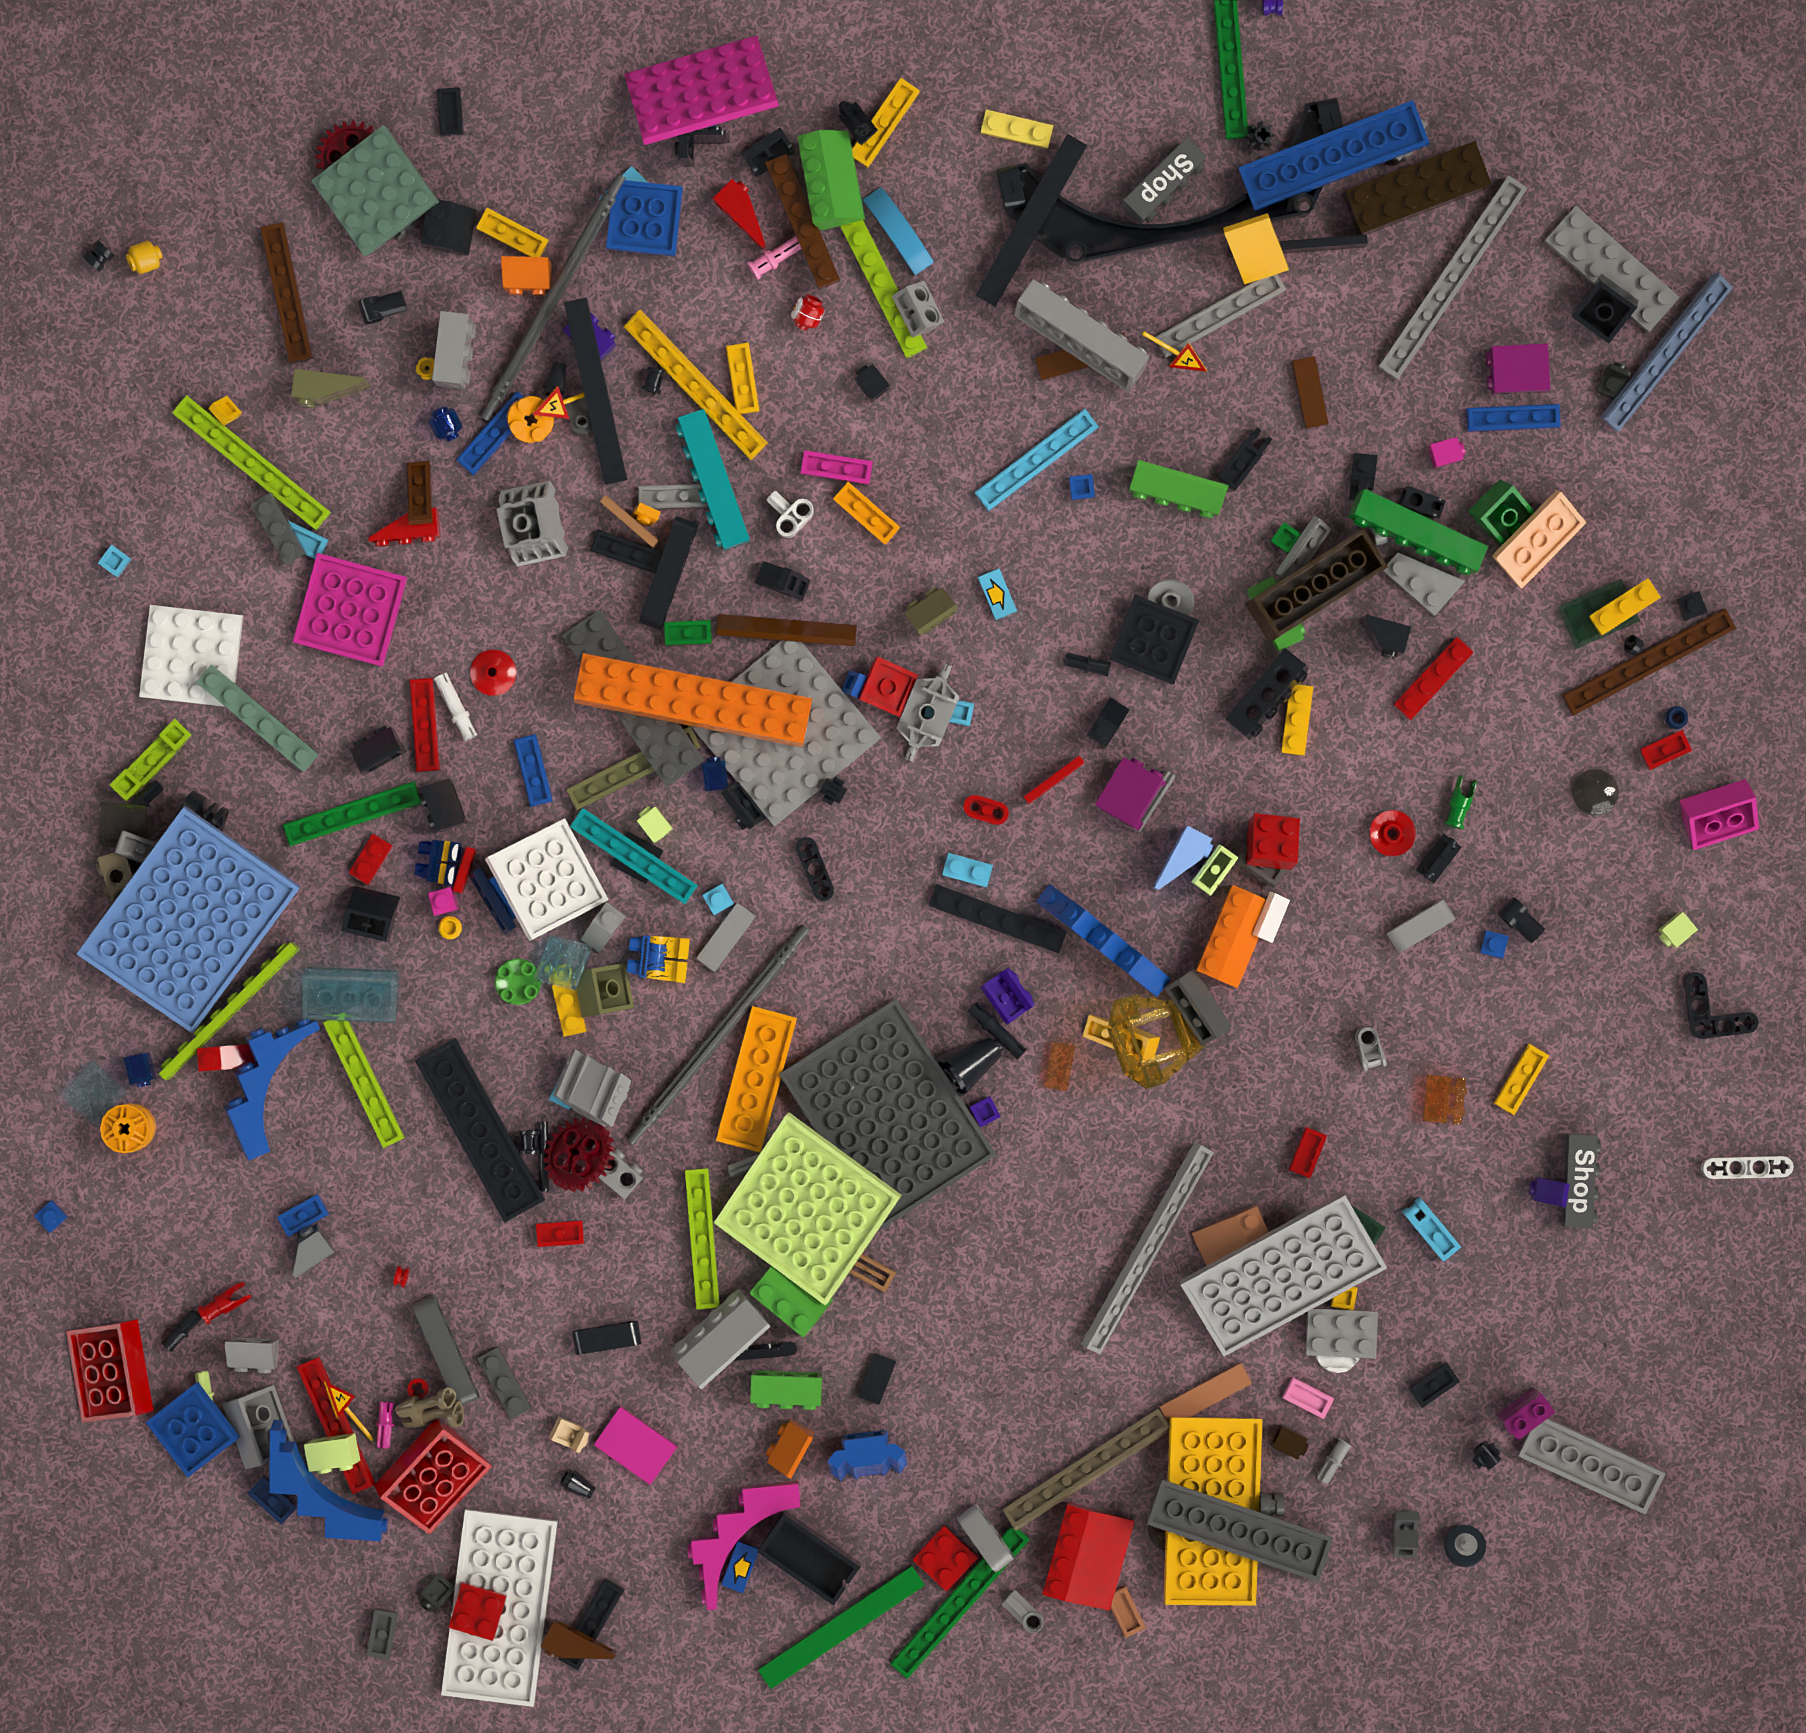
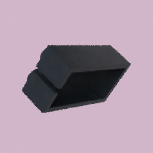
(809, 1557)

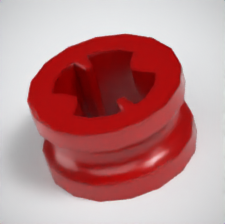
(401, 1276)
(425, 1387)

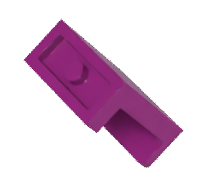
(1518, 368)
(1130, 792)
(1525, 1413)

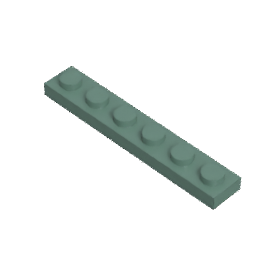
(257, 718)

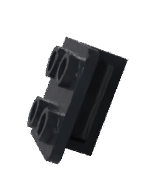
(685, 147)

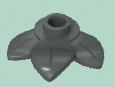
(577, 411)

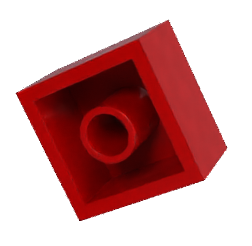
(1272, 841)

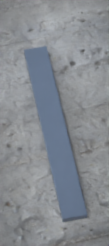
(1666, 352)

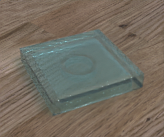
(94, 1093)

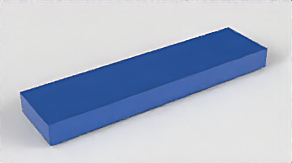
(1513, 417)
(488, 439)

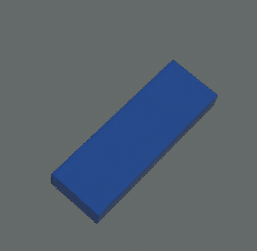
(533, 770)

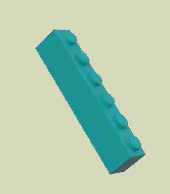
(713, 480)

